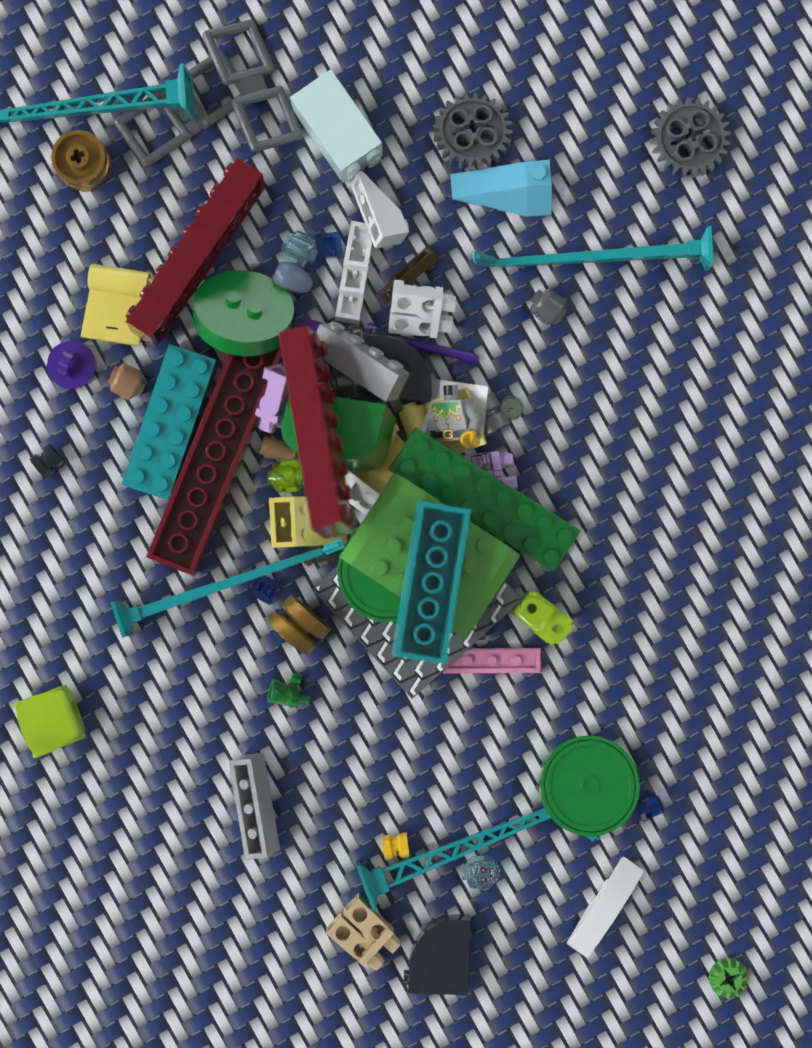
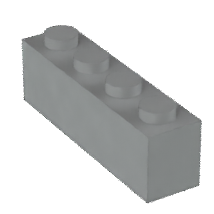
(362, 363)
(254, 806)

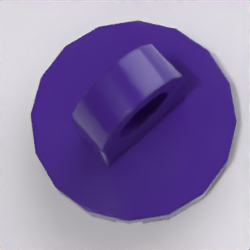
(71, 365)

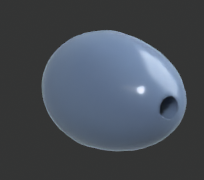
(292, 278)

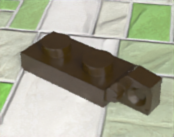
(422, 262)

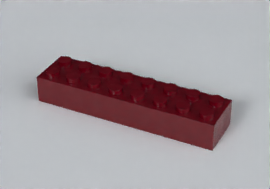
(196, 252)
(317, 433)

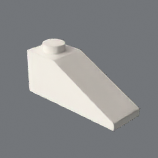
(380, 214)

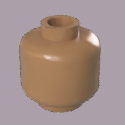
(126, 381)

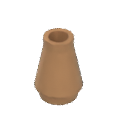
(275, 449)

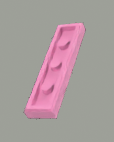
(497, 661)

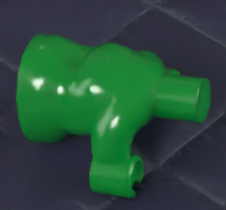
(287, 694)

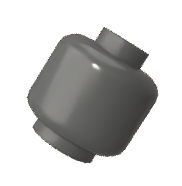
(548, 306)

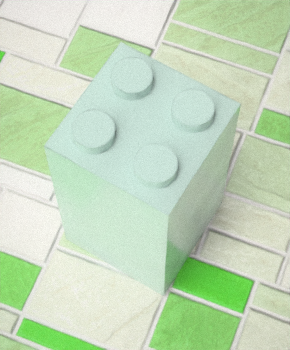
(337, 126)

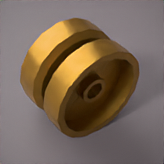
(95, 163)
(295, 628)

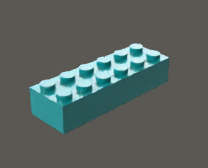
(170, 421)
(431, 582)

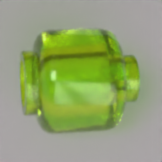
(286, 476)

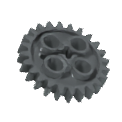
(681, 117)
(477, 150)

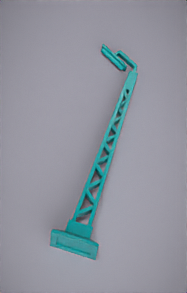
(178, 95)
(691, 250)
(127, 616)
(376, 884)

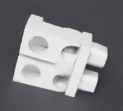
(419, 310)

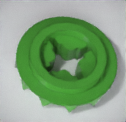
(717, 976)

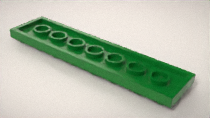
(491, 501)

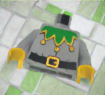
(453, 419)

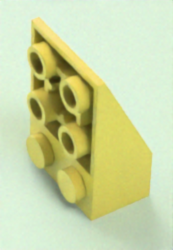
(292, 526)

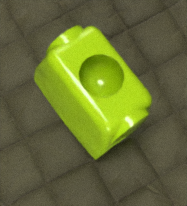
(541, 617)
(50, 720)

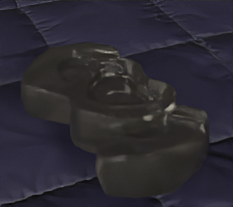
(329, 558)

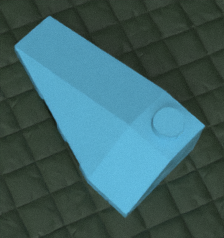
(513, 188)

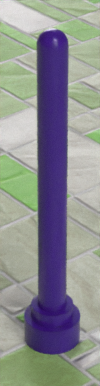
(436, 349)

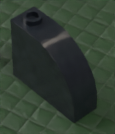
(401, 350)
(440, 957)

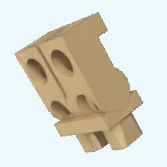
(363, 933)

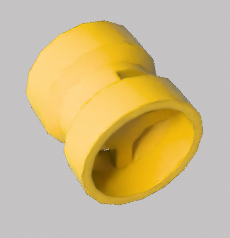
(395, 846)

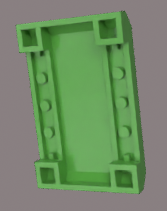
(383, 542)

